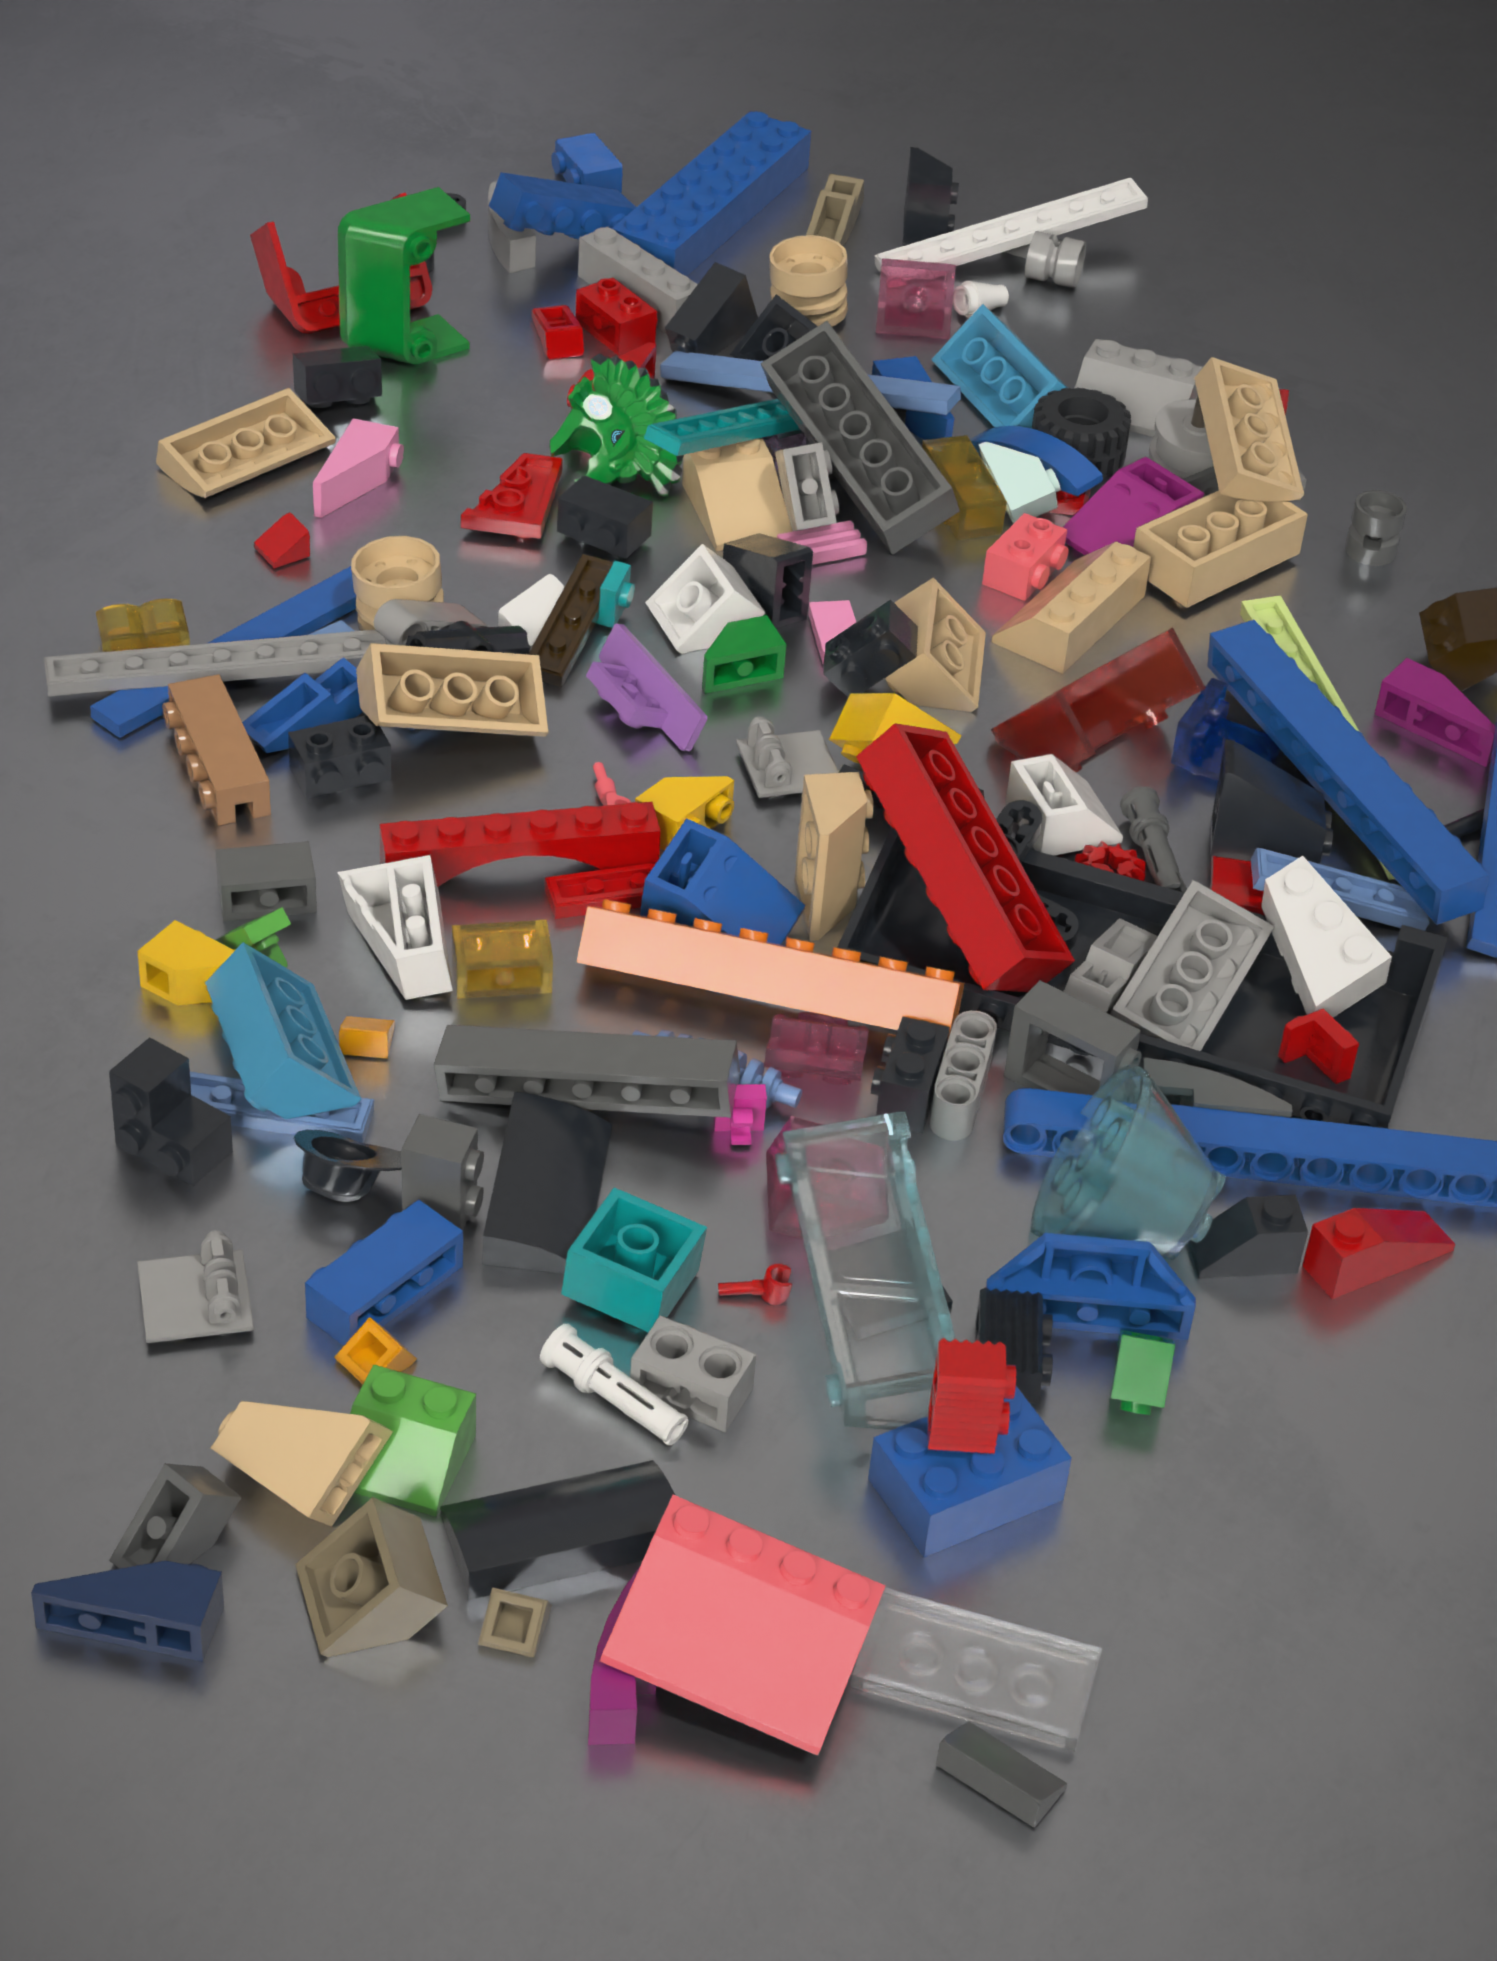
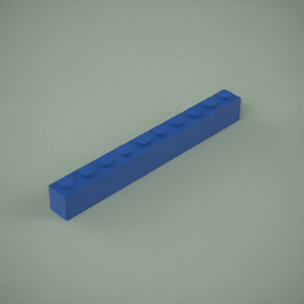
(1348, 773)

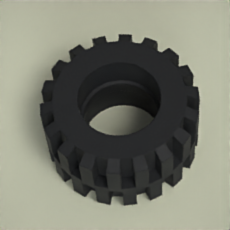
(1087, 422)

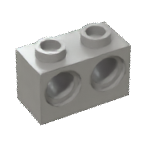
(694, 1372)

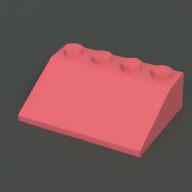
(743, 1624)

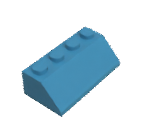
(996, 370)
(279, 1037)

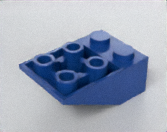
(717, 881)

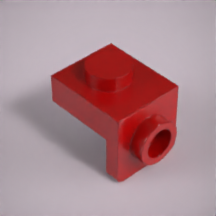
(1322, 1042)

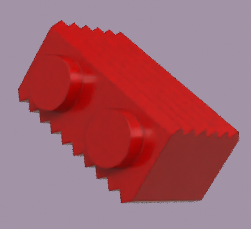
(969, 1396)

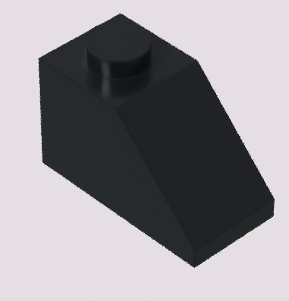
(1253, 1239)

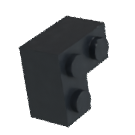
(162, 1119)

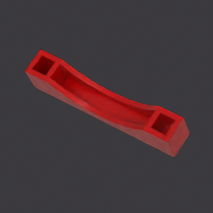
(590, 834)

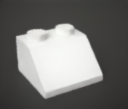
(701, 601)

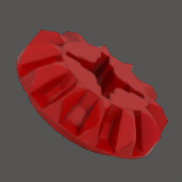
(1123, 860)

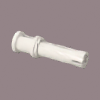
(596, 1372)

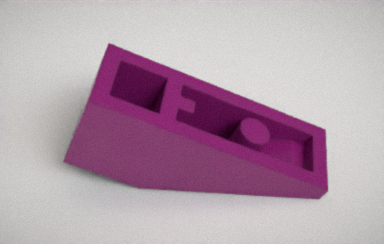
(1435, 710)

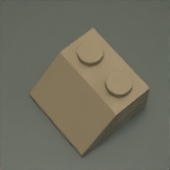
(370, 1581)

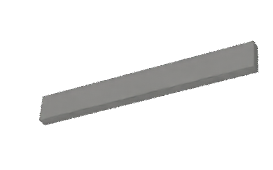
(229, 659)

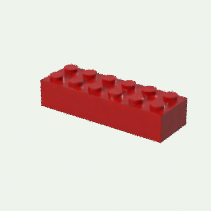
(964, 859)

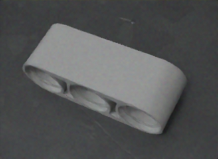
(404, 618)
(963, 1075)

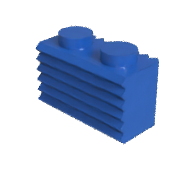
(587, 162)

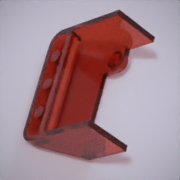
(1104, 703)

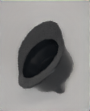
(341, 1165)

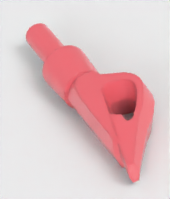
(606, 788)

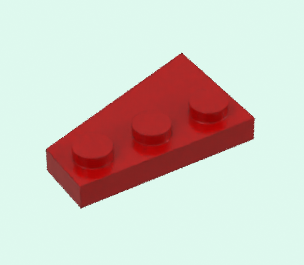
(520, 500)

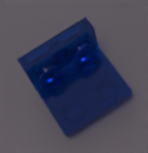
(1204, 730)

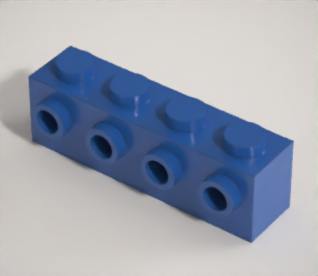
(556, 205)

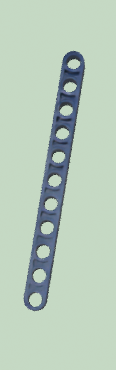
(1289, 1149)

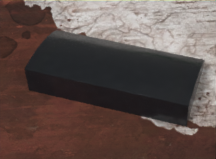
(544, 1183)
(556, 1528)

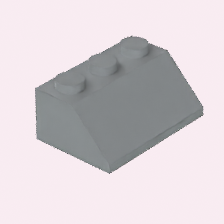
(1137, 380)

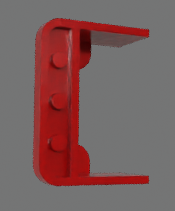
(320, 308)

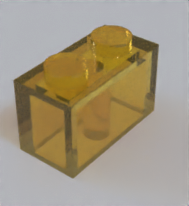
(502, 959)

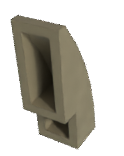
(837, 208)

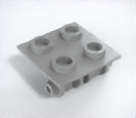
(782, 760)
(196, 1292)

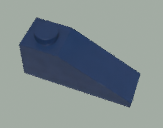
(143, 1607)

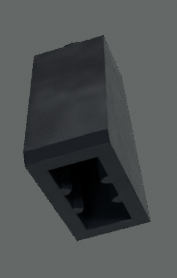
(713, 314)
(775, 574)

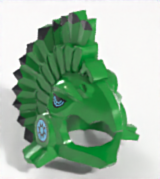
(611, 423)

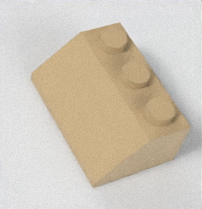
(948, 652)
(831, 848)

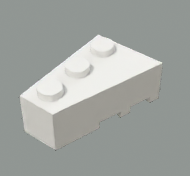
(402, 922)
(1322, 940)

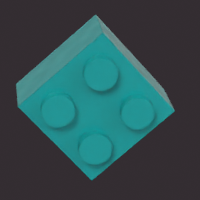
(633, 1260)

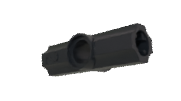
(464, 637)

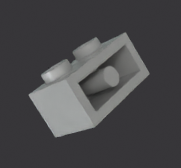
(807, 486)

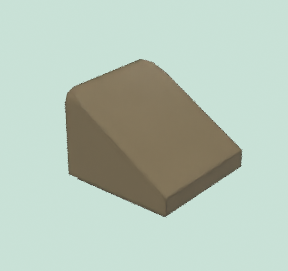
(514, 1622)

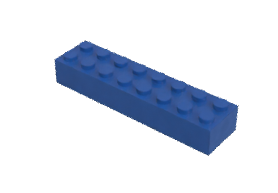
(718, 191)

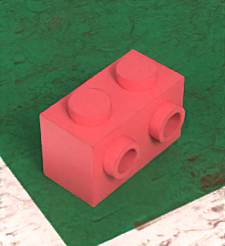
(1025, 557)

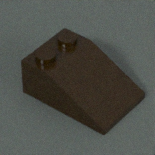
(1462, 636)

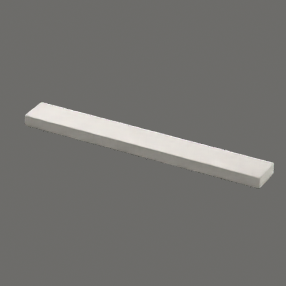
(1019, 227)

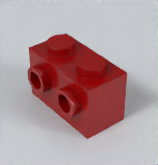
(615, 315)

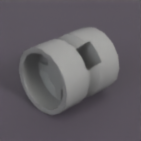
(1055, 259)

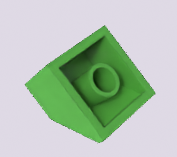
(428, 1442)

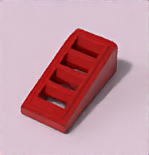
(558, 331)

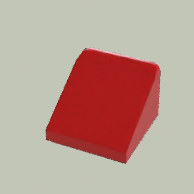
(284, 541)

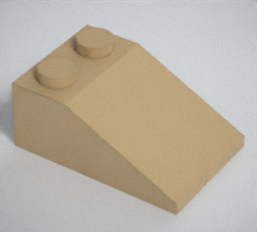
(735, 492)

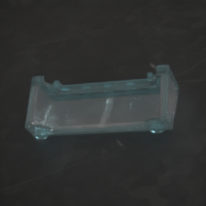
(868, 1265)

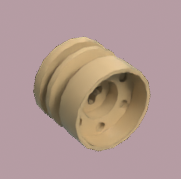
(811, 277)
(394, 570)

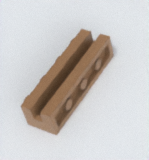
(216, 748)

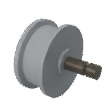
(1181, 439)

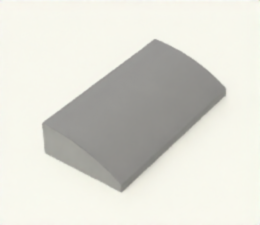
(1192, 968)

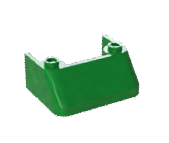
(374, 276)

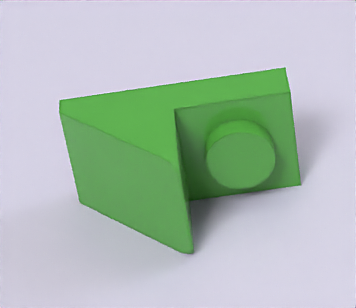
(260, 935)

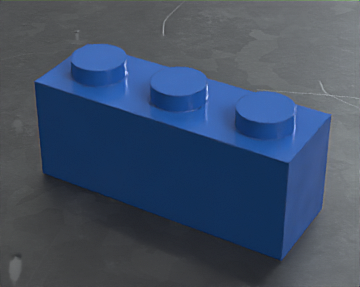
(384, 1272)

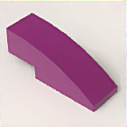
(614, 1691)

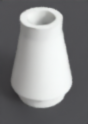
(972, 295)

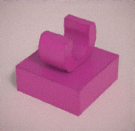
(747, 1114)

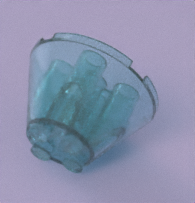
(1129, 1172)

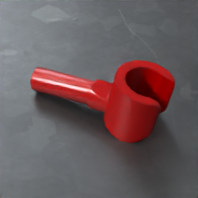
(772, 1288)

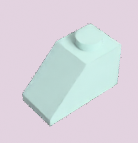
(1021, 480)

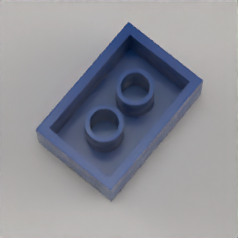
(960, 1494)

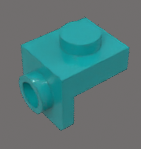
(615, 594)

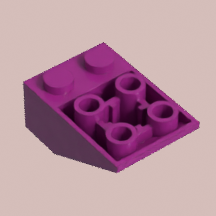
(1127, 502)

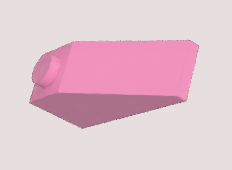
(356, 465)

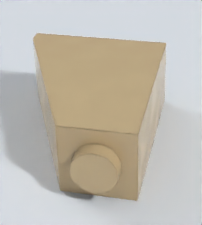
(302, 1453)

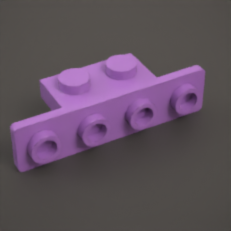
(644, 690)

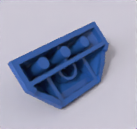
(1101, 1285)

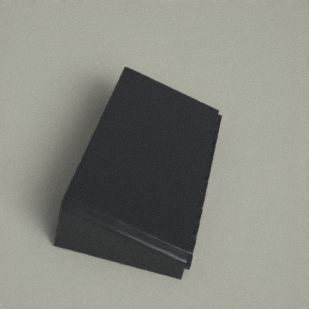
(903, 924)

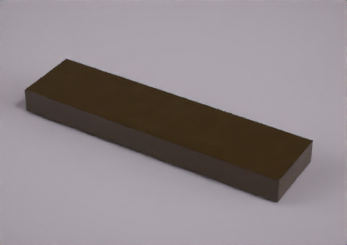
(571, 620)

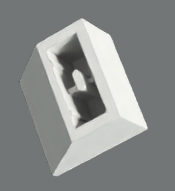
(1067, 805)

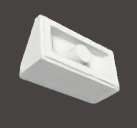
(532, 607)

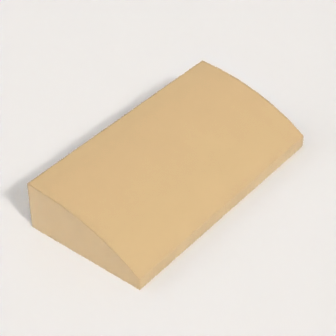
(1247, 433)
(242, 444)

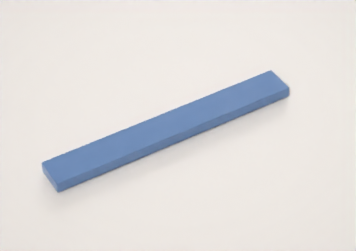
(749, 375)

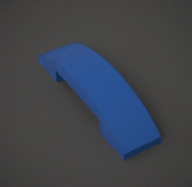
(1071, 468)

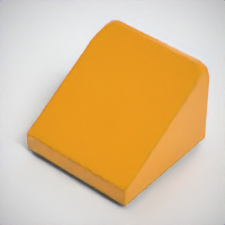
(366, 1036)
(371, 1347)

